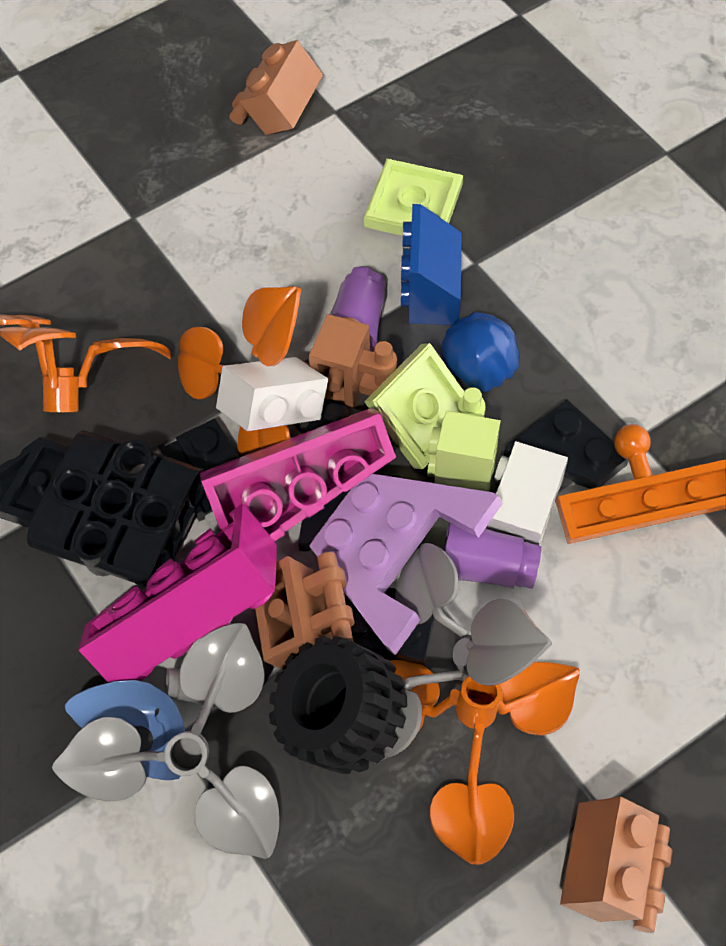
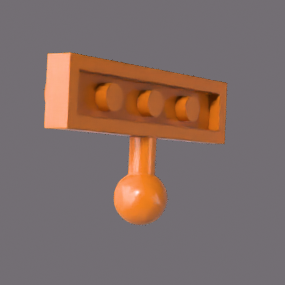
(644, 500)

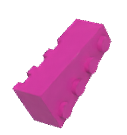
(300, 473)
(184, 601)

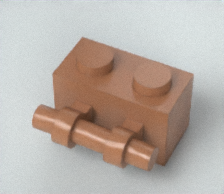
(277, 88)
(346, 360)
(303, 608)
(617, 863)

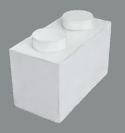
(271, 395)
(527, 491)

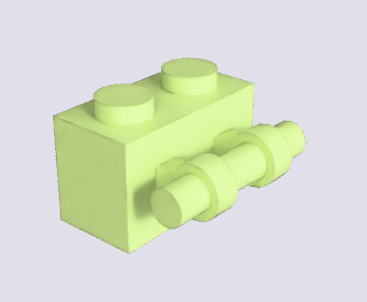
(465, 445)

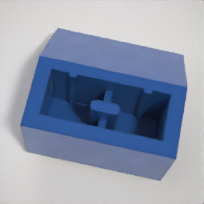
(431, 269)

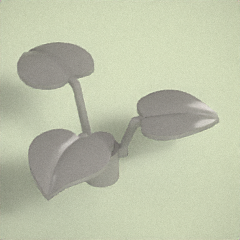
(495, 650)
(240, 810)

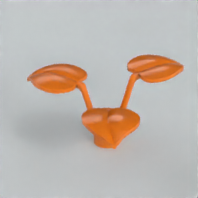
(267, 325)
(59, 383)
(539, 700)

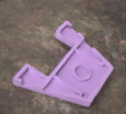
(381, 529)

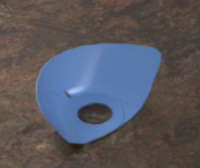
(136, 704)

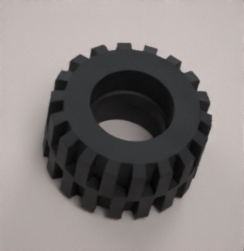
(306, 699)

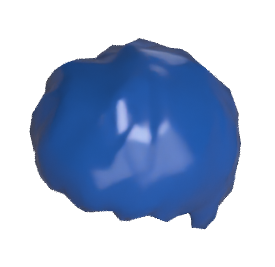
(481, 351)

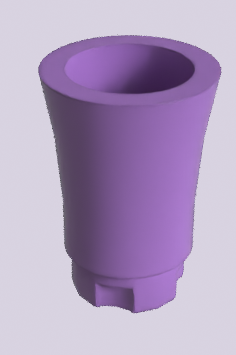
(362, 298)
(492, 557)

